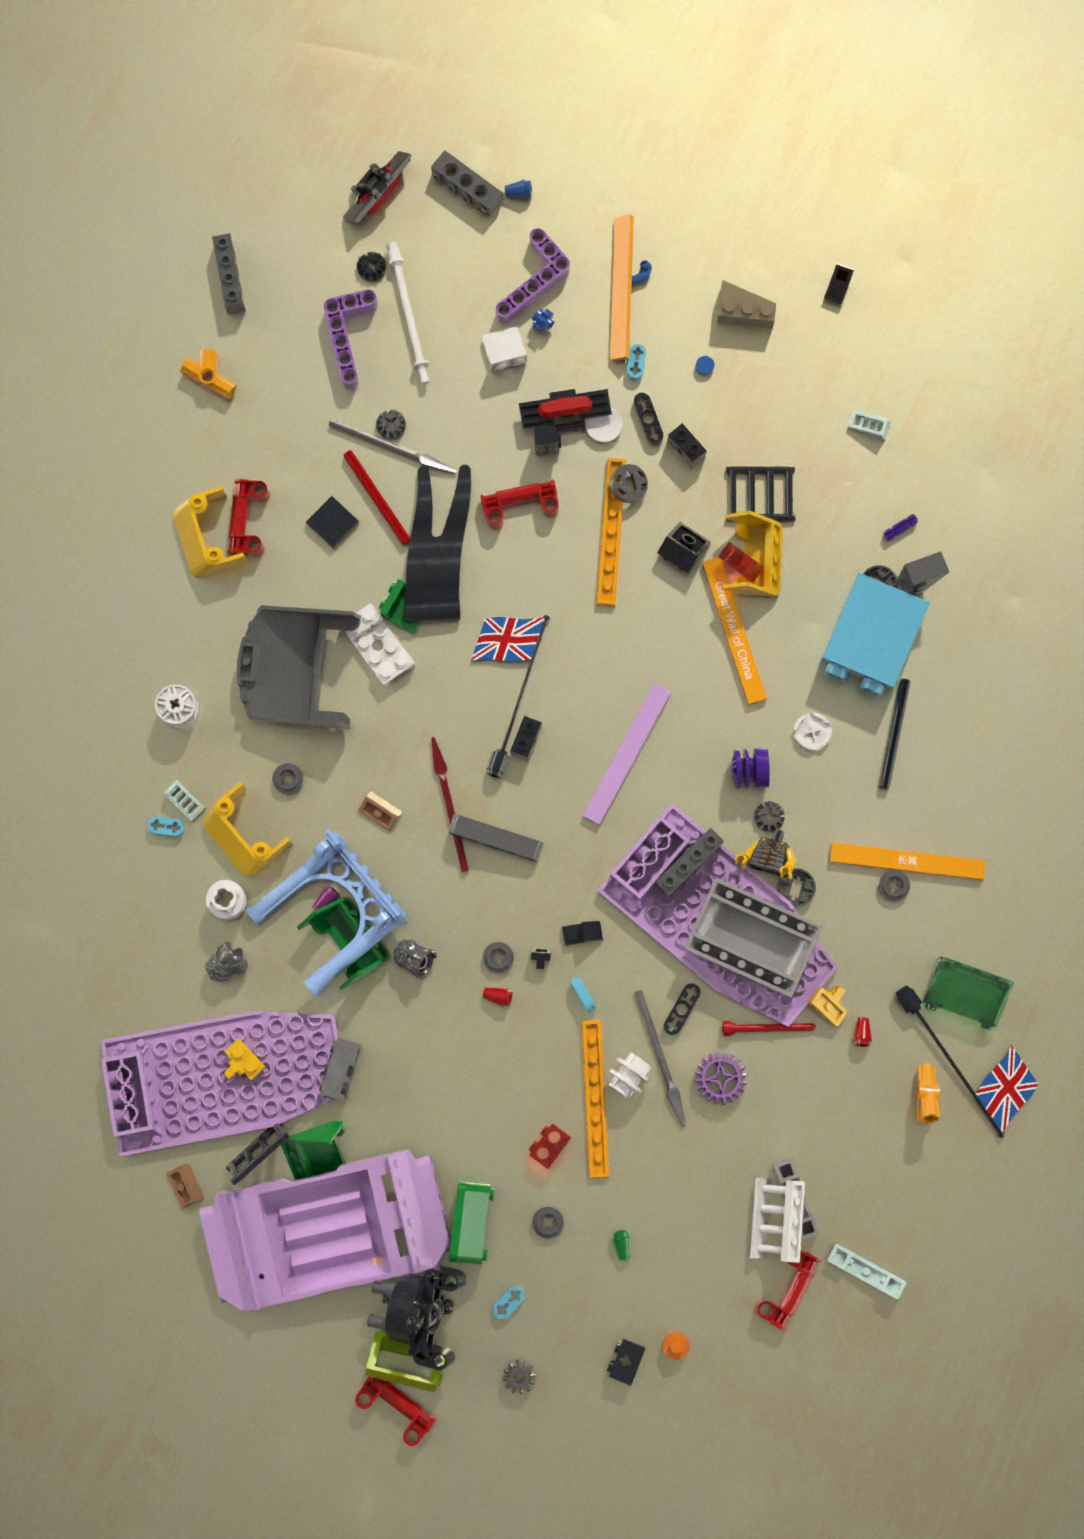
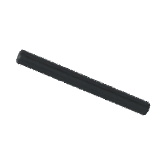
(894, 734)

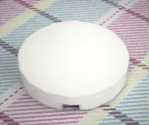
(604, 428)
(812, 732)

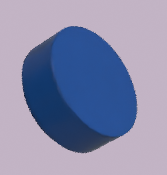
(704, 365)

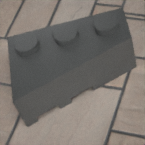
(340, 1069)

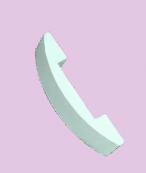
(866, 1271)

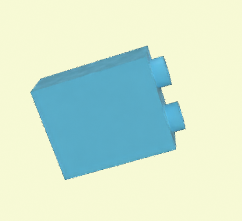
(874, 634)

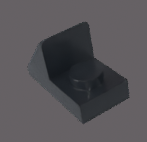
(839, 283)
(582, 933)

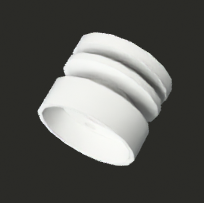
(177, 717)

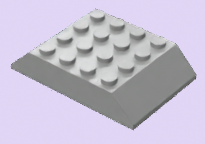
(753, 938)

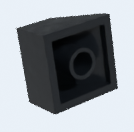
(683, 547)

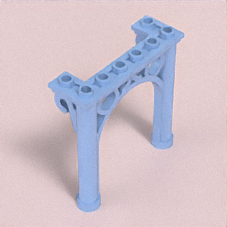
(383, 924)

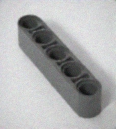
(495, 837)

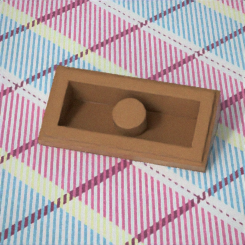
(379, 811)
(185, 1185)

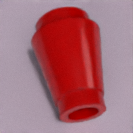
(499, 996)
(862, 1033)

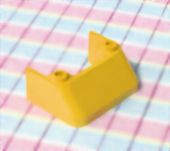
(764, 545)
(202, 560)
(246, 859)

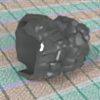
(414, 957)
(226, 963)

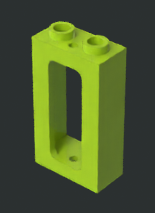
(382, 1343)

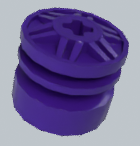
(751, 767)

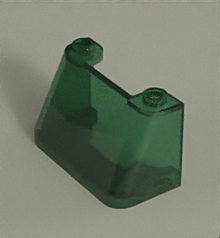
(967, 992)

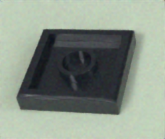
(332, 522)

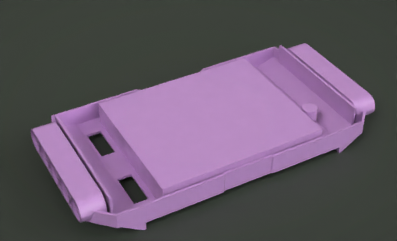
(323, 1230)

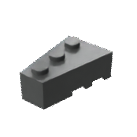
(922, 573)

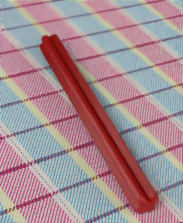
(376, 497)

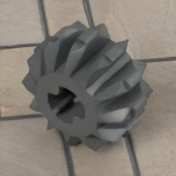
(512, 1378)

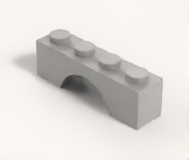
(787, 1171)

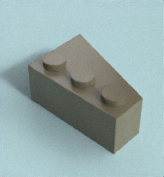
(744, 308)

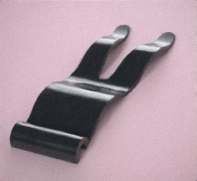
(433, 560)

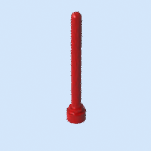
(730, 1028)

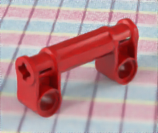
(245, 492)
(493, 503)
(780, 1315)
(401, 1403)

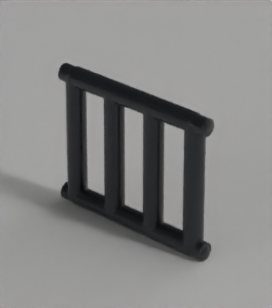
(769, 471)
(246, 1154)

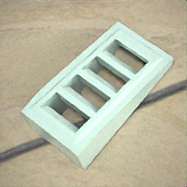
(872, 418)
(172, 789)

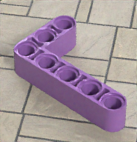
(537, 279)
(340, 334)

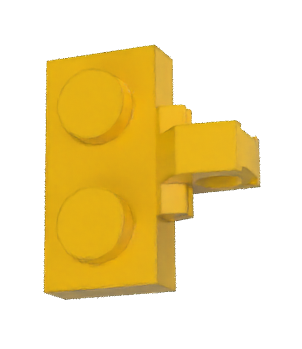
(828, 1004)
(242, 1061)

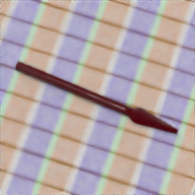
(440, 769)

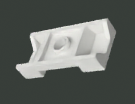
(388, 661)

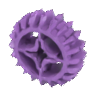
(738, 1076)

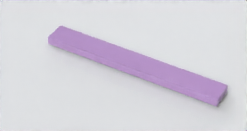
(626, 754)

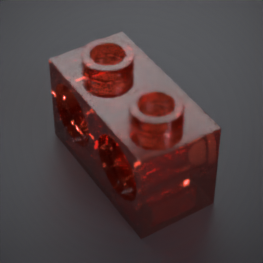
(741, 562)
(553, 1148)

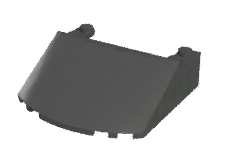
(284, 663)

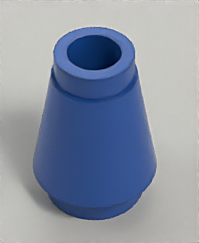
(519, 189)

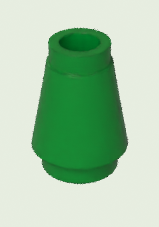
(622, 1244)

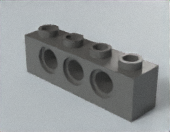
(448, 163)
(228, 273)
(689, 862)

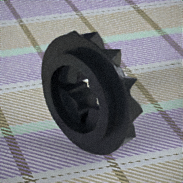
(368, 273)

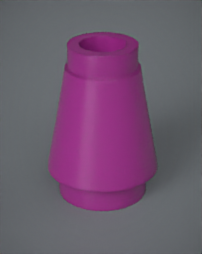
(326, 897)

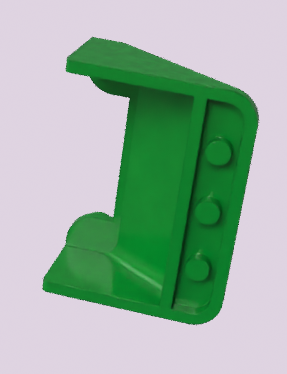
(314, 1150)

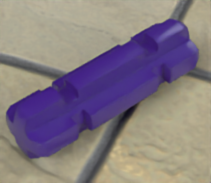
(900, 527)

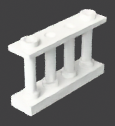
(792, 1223)

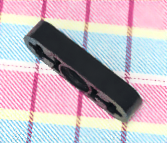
(648, 404)
(684, 993)

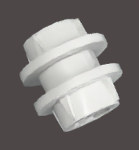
(216, 893)
(629, 1075)

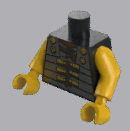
(769, 856)

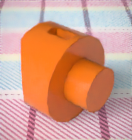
(675, 1345)

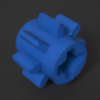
(543, 320)

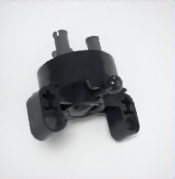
(416, 1312)

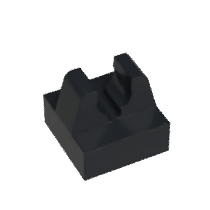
(541, 956)

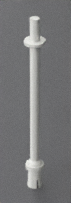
(396, 262)

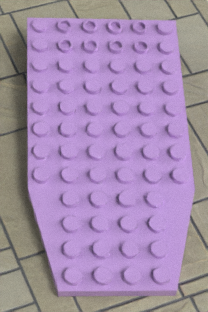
(672, 918)
(173, 1088)

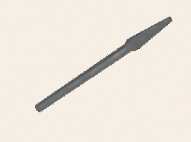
(425, 460)
(672, 1093)

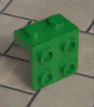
(394, 607)

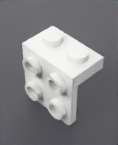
(504, 348)

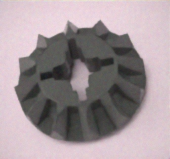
(390, 432)
(287, 769)
(762, 822)
(902, 881)
(503, 949)
(547, 1232)

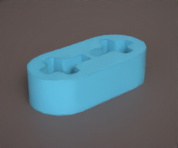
(641, 362)
(167, 822)
(583, 994)
(512, 1305)

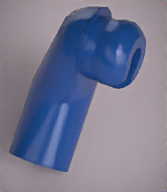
(644, 273)

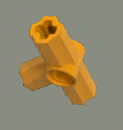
(208, 367)
(927, 1095)

